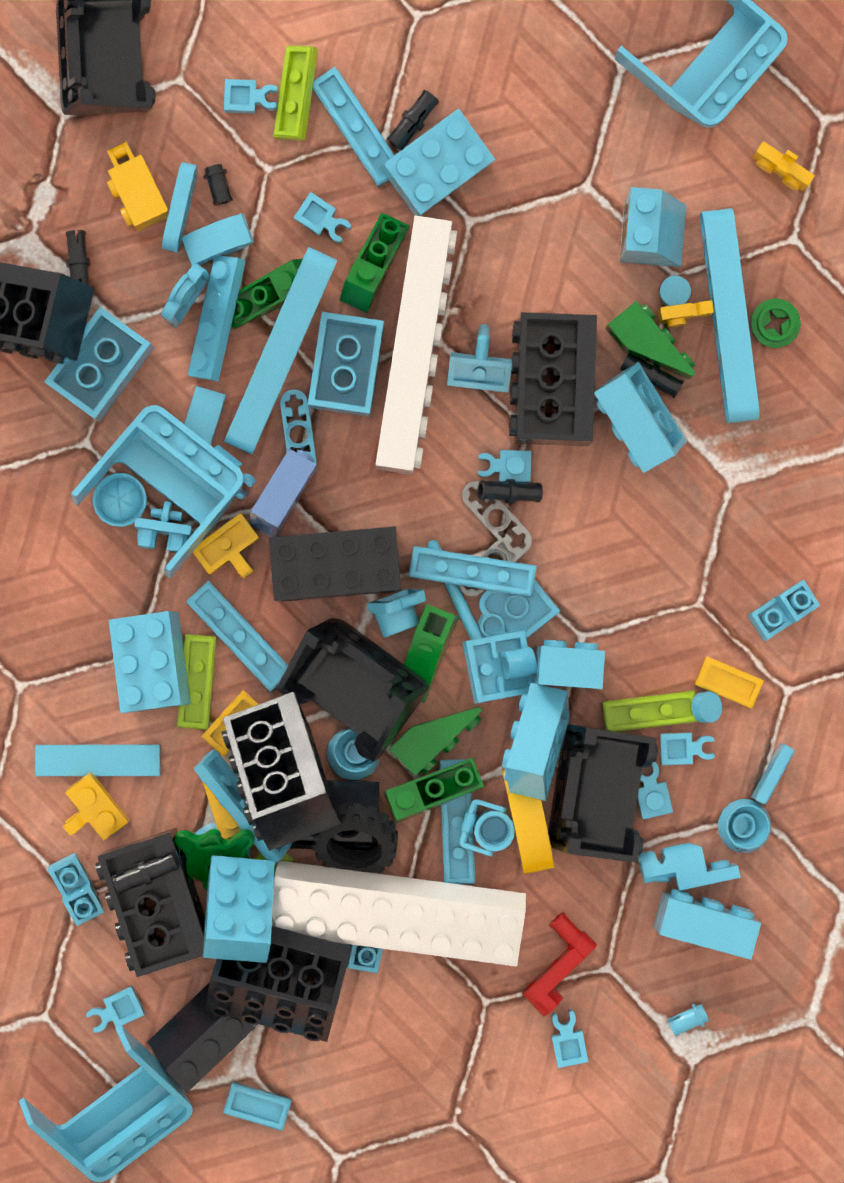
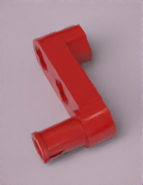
(541, 990)

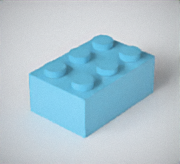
(437, 163)
(346, 364)
(104, 367)
(640, 418)
(149, 662)
(570, 666)
(536, 741)
(239, 909)
(707, 923)

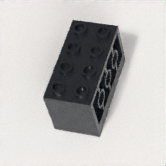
(42, 313)
(574, 374)
(335, 564)
(279, 772)
(176, 912)
(289, 992)

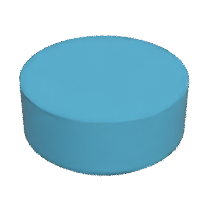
(674, 291)
(706, 707)

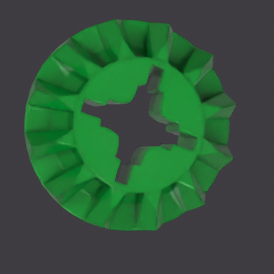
(780, 309)

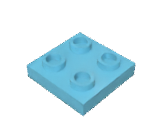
(500, 666)

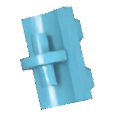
(149, 529)

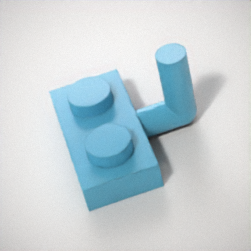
(479, 370)

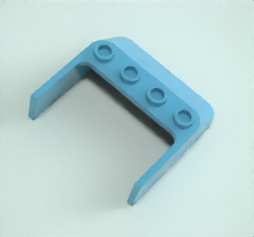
(722, 69)
(178, 467)
(121, 1121)

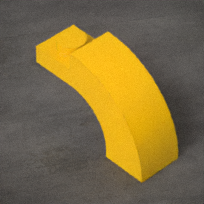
(530, 832)

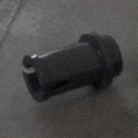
(218, 184)

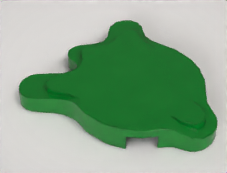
(201, 848)

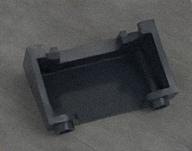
(101, 57)
(354, 684)
(599, 793)

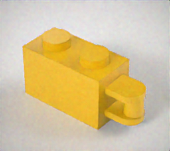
(136, 189)

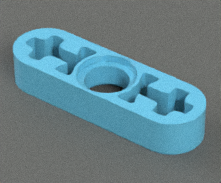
(179, 207)
(288, 413)

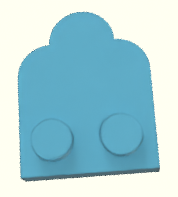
(185, 294)
(514, 613)

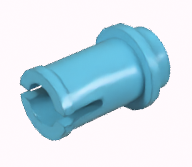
(688, 1019)

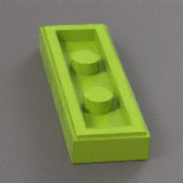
(295, 93)
(200, 663)
(648, 711)

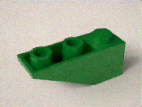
(373, 262)
(265, 294)
(641, 337)
(430, 643)
(425, 740)
(433, 790)

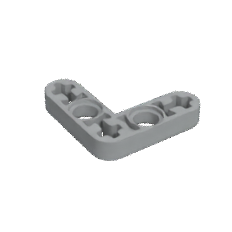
(502, 545)

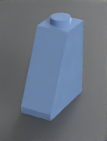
(282, 493)

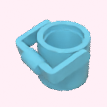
(397, 611)
(491, 827)

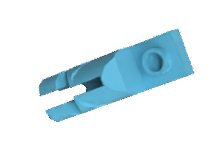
(686, 866)

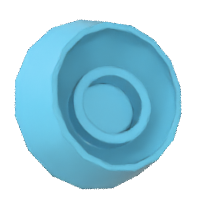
(119, 499)
(346, 760)
(744, 825)

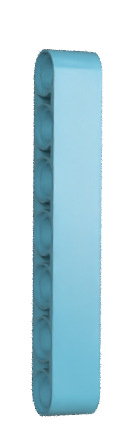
(729, 315)
(280, 350)

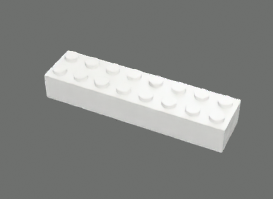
(413, 347)
(399, 913)

